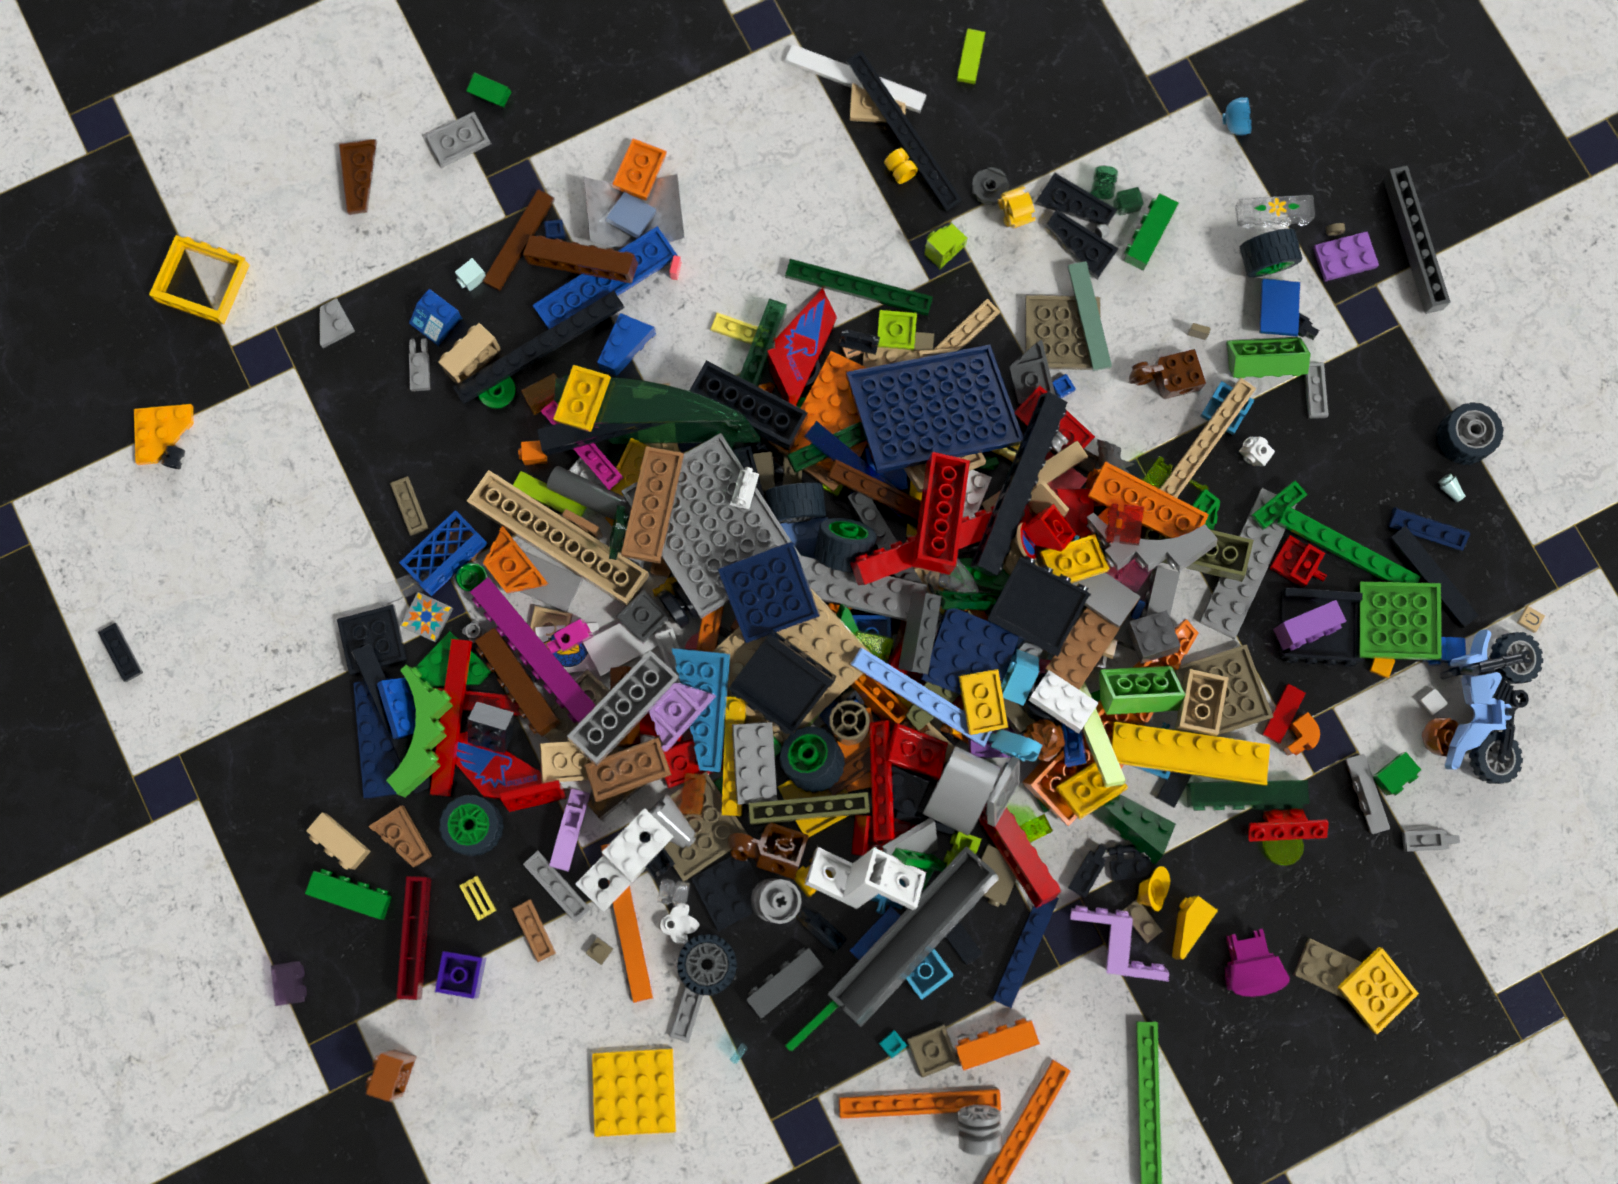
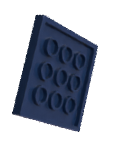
(769, 592)
(968, 647)

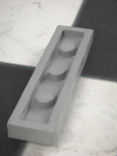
(557, 886)

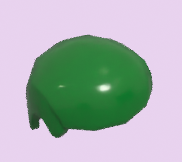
(470, 576)

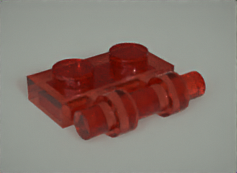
(1131, 524)

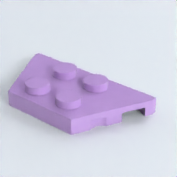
(677, 711)

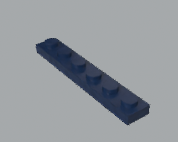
(1023, 953)

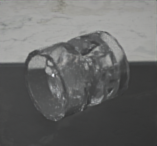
(673, 892)

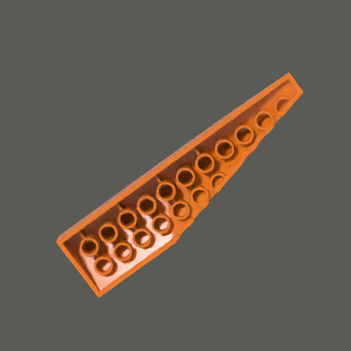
(1049, 774)

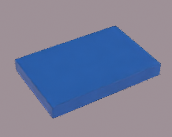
(1279, 307)

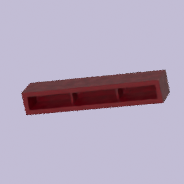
(414, 938)

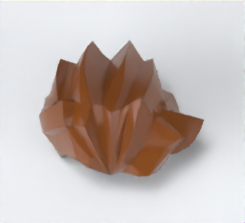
(1048, 736)

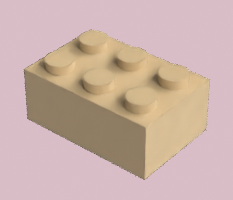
(469, 354)
(1202, 703)

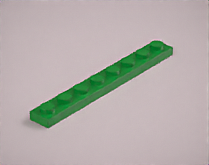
(1345, 547)

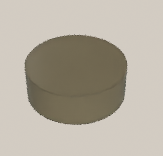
(1335, 229)

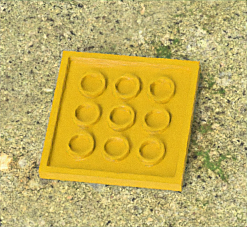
(634, 1092)

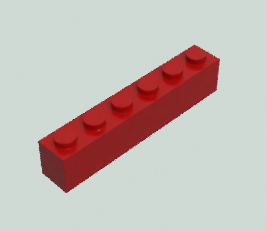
(1021, 858)

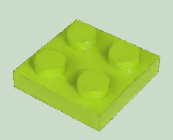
(897, 329)

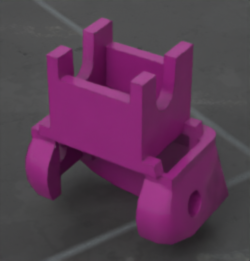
(1253, 968)

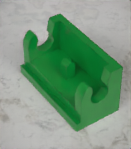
(489, 90)

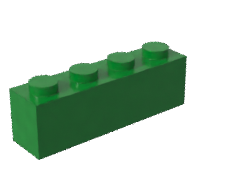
(1151, 231)
(349, 895)

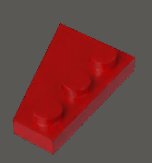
(1079, 509)

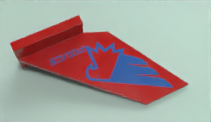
(800, 347)
(505, 777)

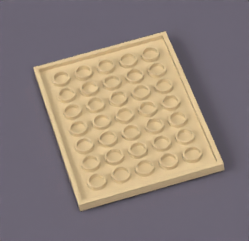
(822, 639)

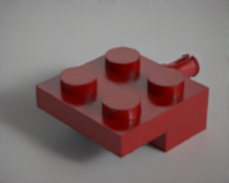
(1298, 562)

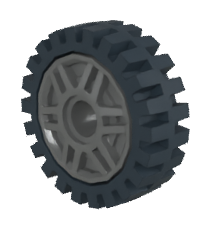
(706, 981)

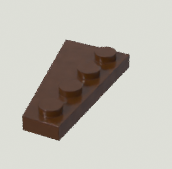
(357, 171)

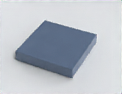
(631, 215)

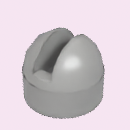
(1102, 230)

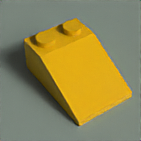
(1191, 922)

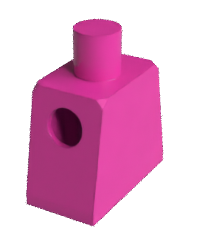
(578, 632)

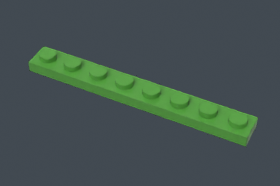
(1148, 1103)

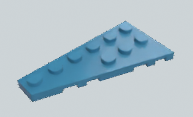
(710, 674)

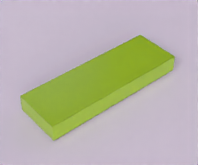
(971, 56)

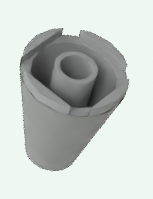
(672, 819)

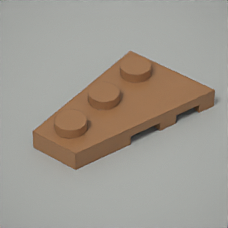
(402, 835)

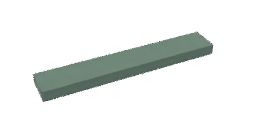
(1089, 316)

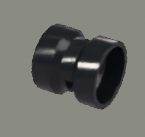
(173, 457)

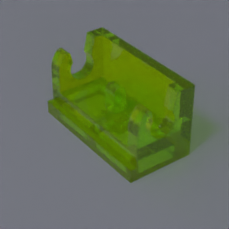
(1158, 473)

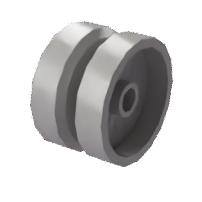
(776, 900)

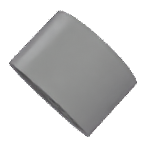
(962, 791)

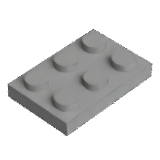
(1003, 790)

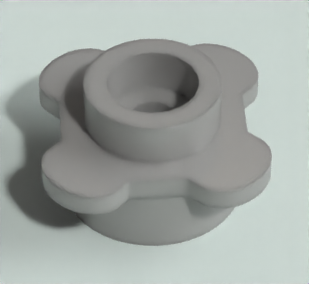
(474, 625)

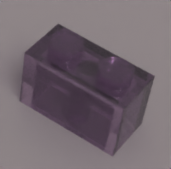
(288, 983)

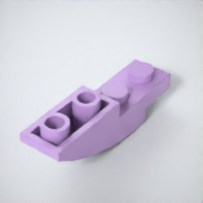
(569, 830)

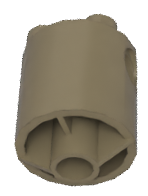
(858, 718)

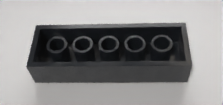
(767, 413)

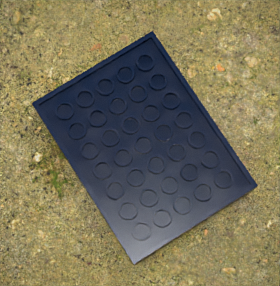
(931, 405)

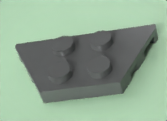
(1031, 372)

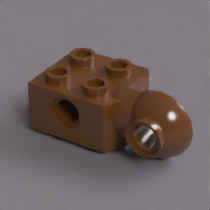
(1172, 374)
(776, 851)

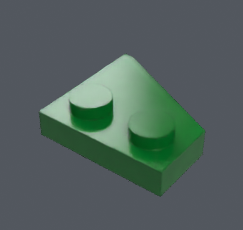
(1209, 504)

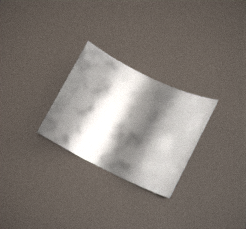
(663, 197)

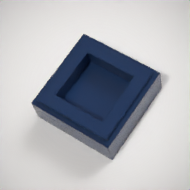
(554, 229)

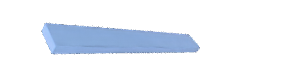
(916, 694)

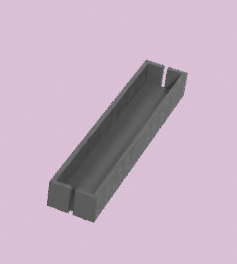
(913, 936)

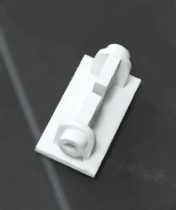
(744, 488)

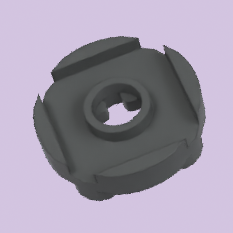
(984, 177)

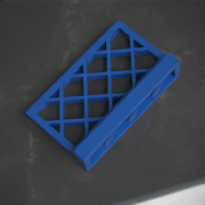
(440, 575)

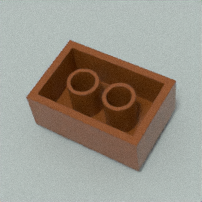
(390, 1075)

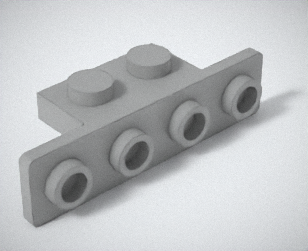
(1367, 793)

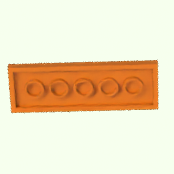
(1161, 510)

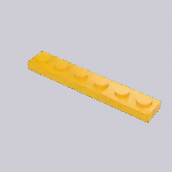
(734, 714)

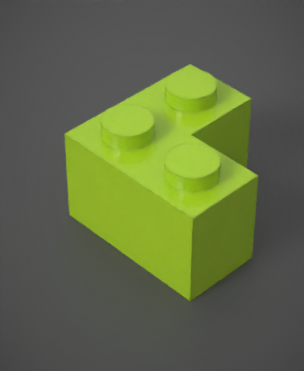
(944, 244)

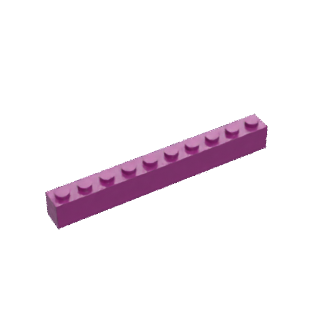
(532, 650)

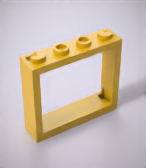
(170, 264)

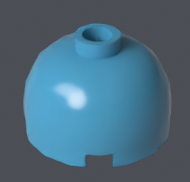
(1238, 116)

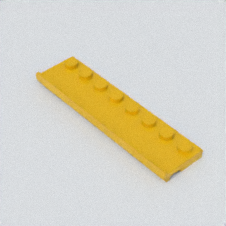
(1190, 753)

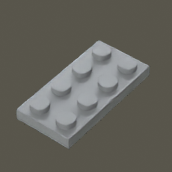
(754, 762)

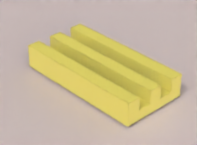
(470, 883)

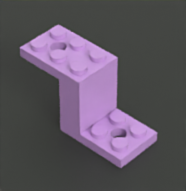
(1119, 943)

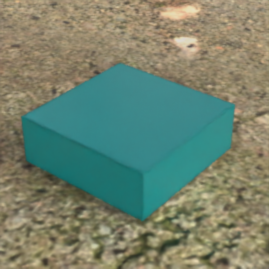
(892, 1044)

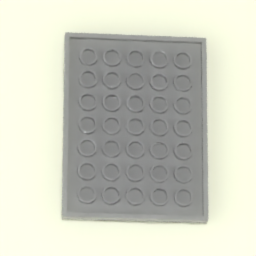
(708, 530)

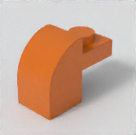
(1307, 734)

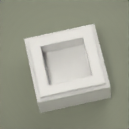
(1433, 702)

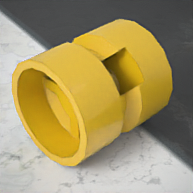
(902, 168)

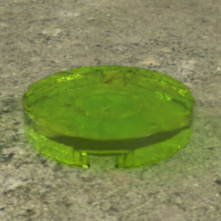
(1284, 851)

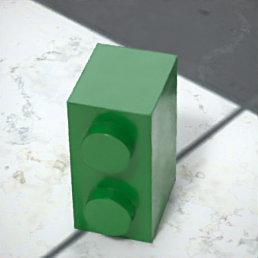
(1396, 774)

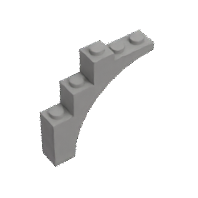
(1178, 551)

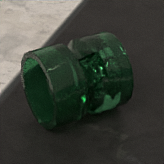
(1104, 182)

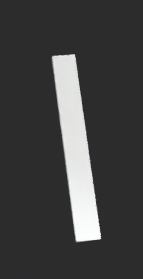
(844, 75)

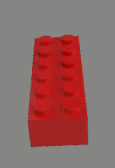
(941, 513)

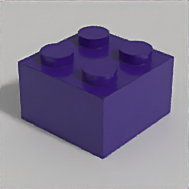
(460, 975)

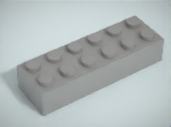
(622, 708)

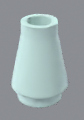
(1451, 486)

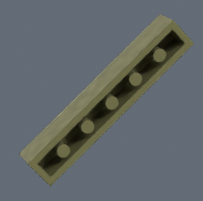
(809, 808)

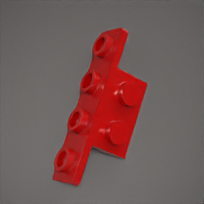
(1287, 826)

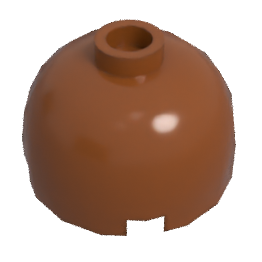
(1438, 735)

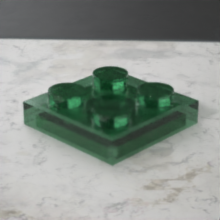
(618, 532)

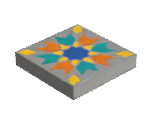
(426, 617)

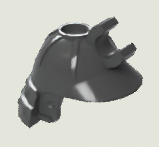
(1112, 454)

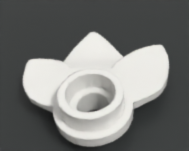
(682, 925)

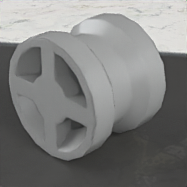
(1058, 441)

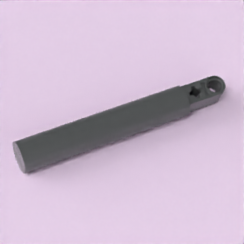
(586, 493)

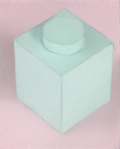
(470, 275)

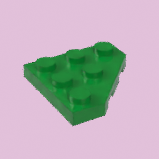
(435, 665)

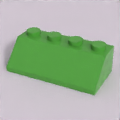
(1268, 357)
(1140, 690)

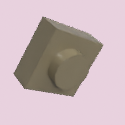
(599, 951)

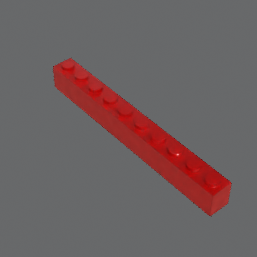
(900, 556)

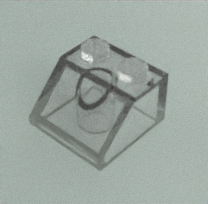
(959, 580)

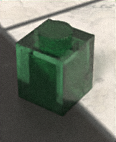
(1128, 201)

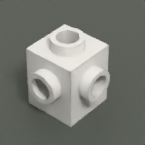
(1256, 451)

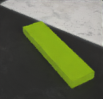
(539, 492)

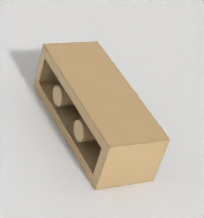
(337, 841)

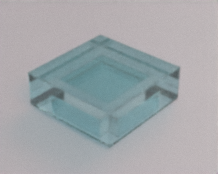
(739, 1053)

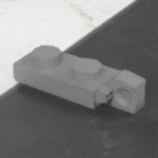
(1428, 840)

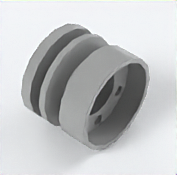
(979, 1129)

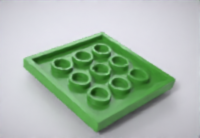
(1400, 620)

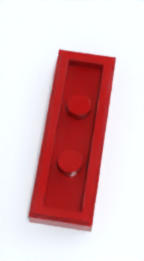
(1283, 713)

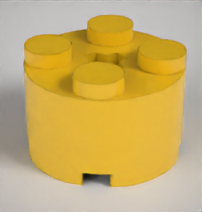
(1016, 207)

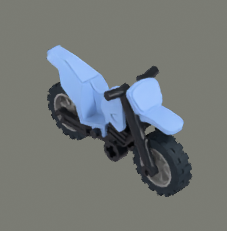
(1493, 703)

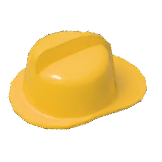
(1155, 889)

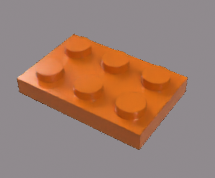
(639, 169)

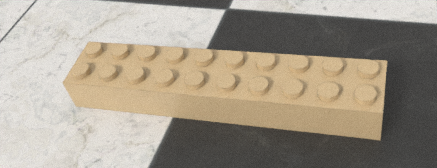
(557, 538)

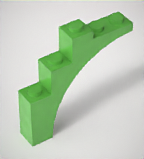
(428, 732)

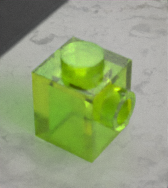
(1036, 828)

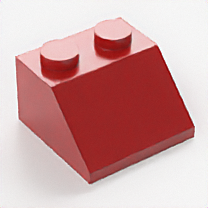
(1049, 529)

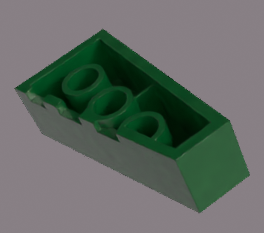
(1137, 824)

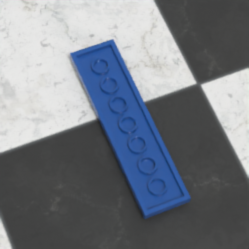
(651, 253)

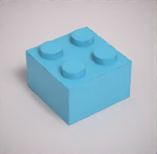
(1020, 677)
(929, 975)

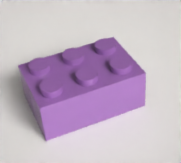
(1310, 626)

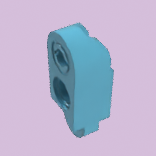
(1015, 745)

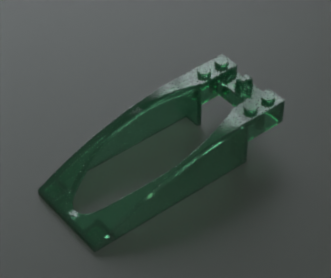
(691, 415)

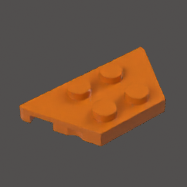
(511, 565)

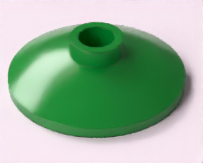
(504, 398)

